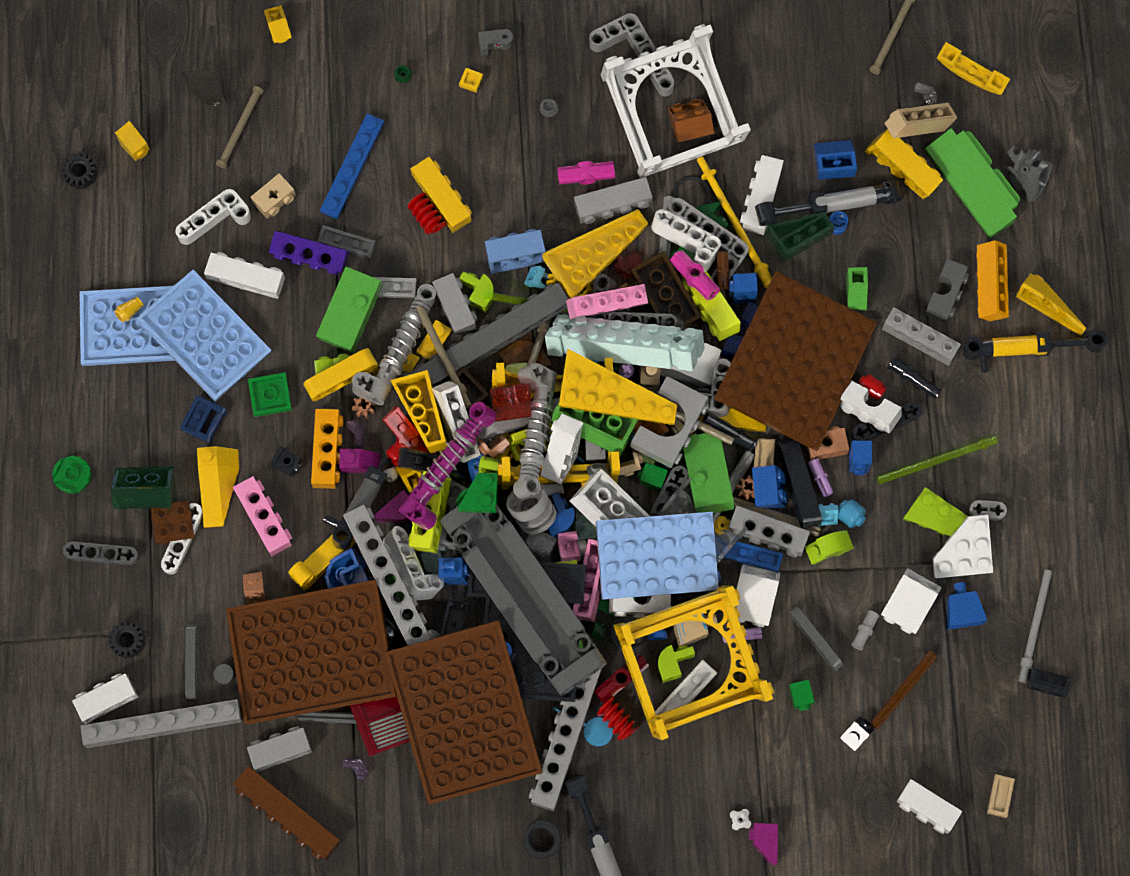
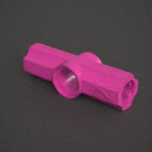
(586, 172)
(687, 268)

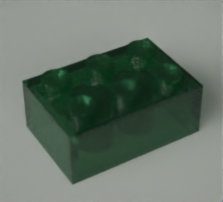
(143, 487)

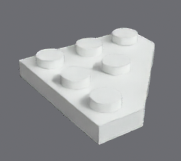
(966, 550)

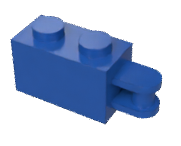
(453, 571)

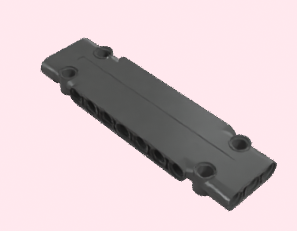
(525, 596)

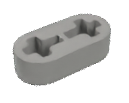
(989, 505)

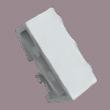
(562, 448)

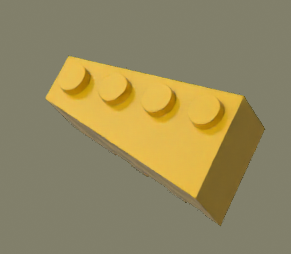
(905, 163)
(422, 407)

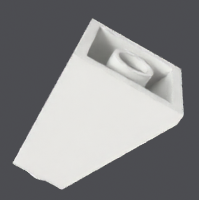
(703, 371)
(757, 594)
(911, 601)

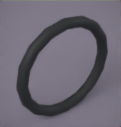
(693, 178)
(614, 640)

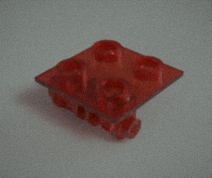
(512, 402)

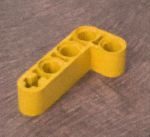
(341, 374)
(310, 570)

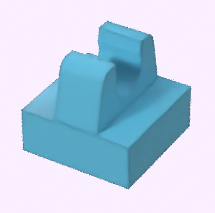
(534, 277)
(829, 514)

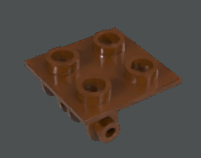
(172, 523)

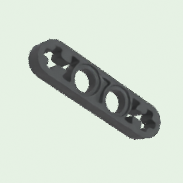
(663, 498)
(100, 555)
(815, 638)
(191, 661)

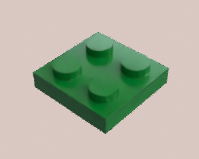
(269, 394)

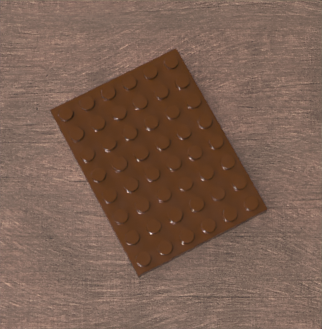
(795, 361)
(310, 652)
(463, 712)

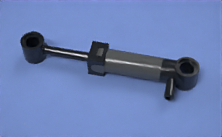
(373, 483)

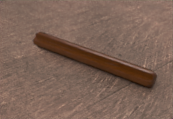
(903, 690)

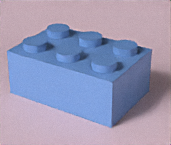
(515, 251)

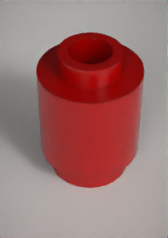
(873, 385)

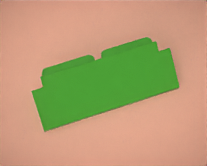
(974, 181)

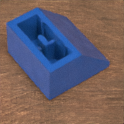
(835, 160)
(769, 487)

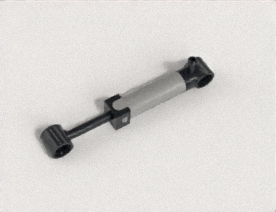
(886, 193)
(597, 840)

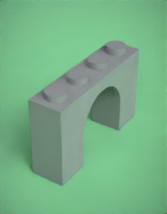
(667, 449)

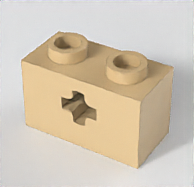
(278, 188)

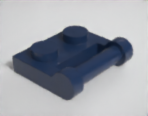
(198, 416)

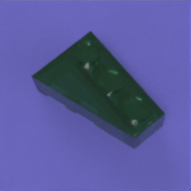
(799, 234)

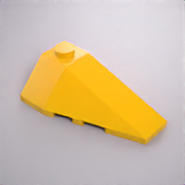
(1043, 298)

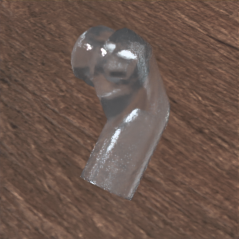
(928, 93)

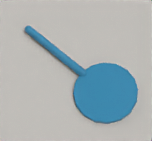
(595, 730)

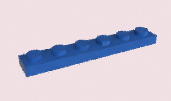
(352, 166)

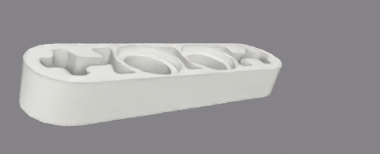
(186, 543)

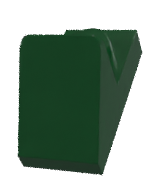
(711, 210)

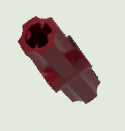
(612, 687)

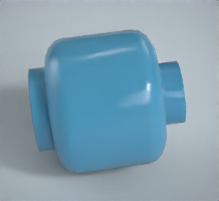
(851, 513)

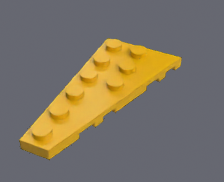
(585, 257)
(600, 390)

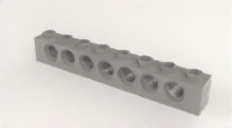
(353, 520)
(549, 799)

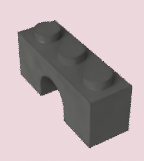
(953, 276)

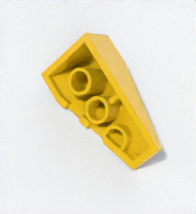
(217, 477)

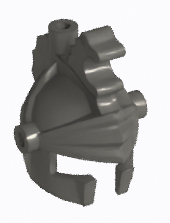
(1029, 172)

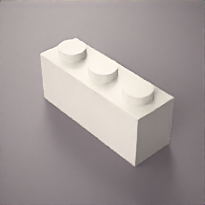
(104, 698)
(928, 807)

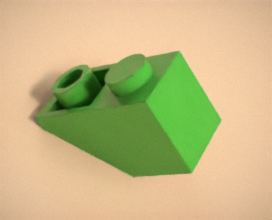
(857, 288)

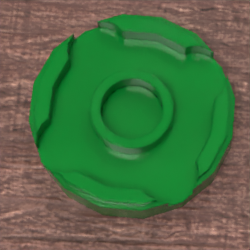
(71, 474)

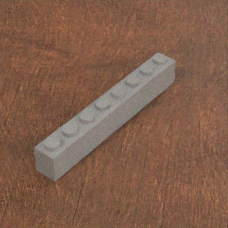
(161, 723)

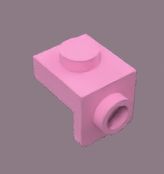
(568, 546)

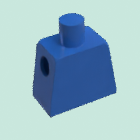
(964, 608)

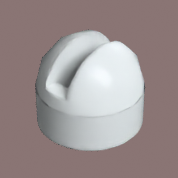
(392, 474)

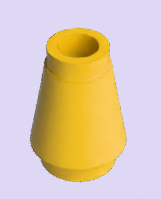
(128, 309)

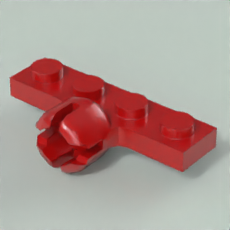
(405, 432)

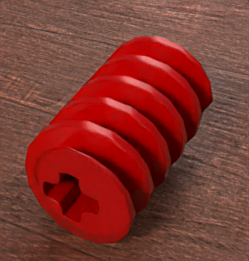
(425, 215)
(616, 719)

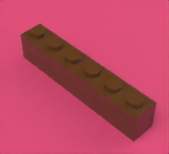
(287, 813)

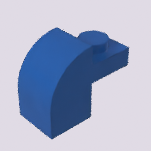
(564, 518)

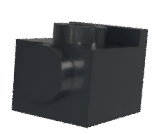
(289, 469)

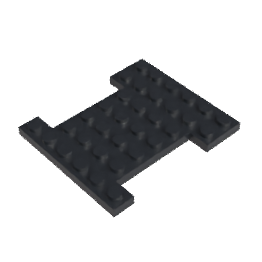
(531, 680)

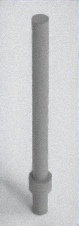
(1026, 662)

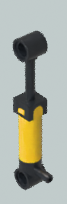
(1026, 345)

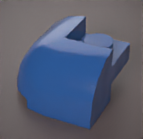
(346, 570)

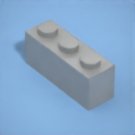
(455, 304)
(279, 749)

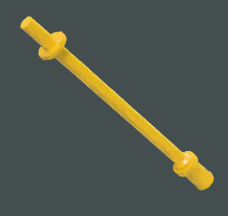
(760, 268)

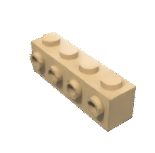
(920, 120)

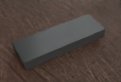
(355, 244)

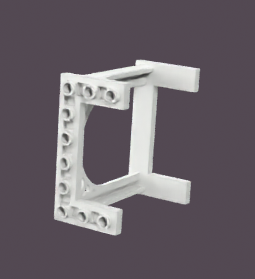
(699, 46)

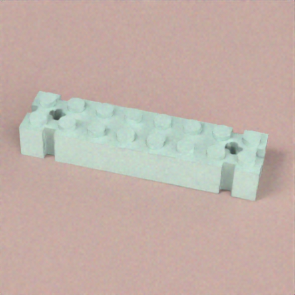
(626, 342)

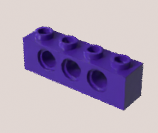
(282, 240)

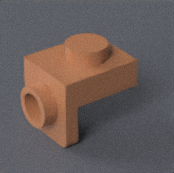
(495, 447)
(254, 588)

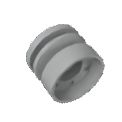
(532, 513)

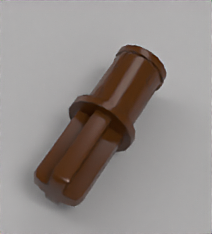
(722, 270)

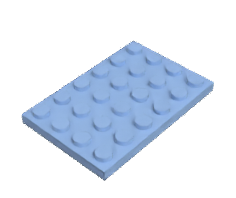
(204, 335)
(107, 339)
(657, 555)

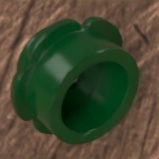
(402, 69)
(598, 630)

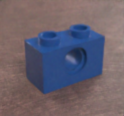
(743, 288)
(860, 457)

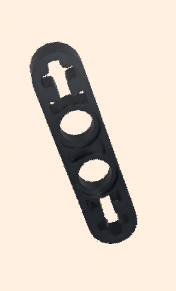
(910, 418)

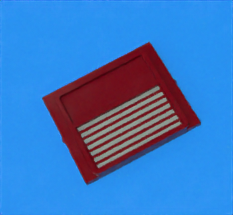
(380, 725)

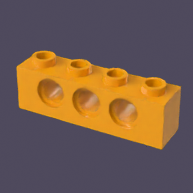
(323, 419)

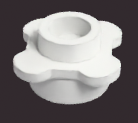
(740, 824)

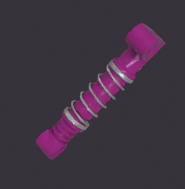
(430, 483)

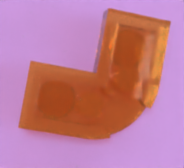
(520, 352)

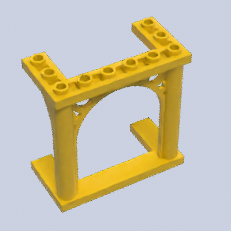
(578, 473)
(723, 599)

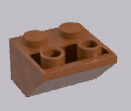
(690, 120)

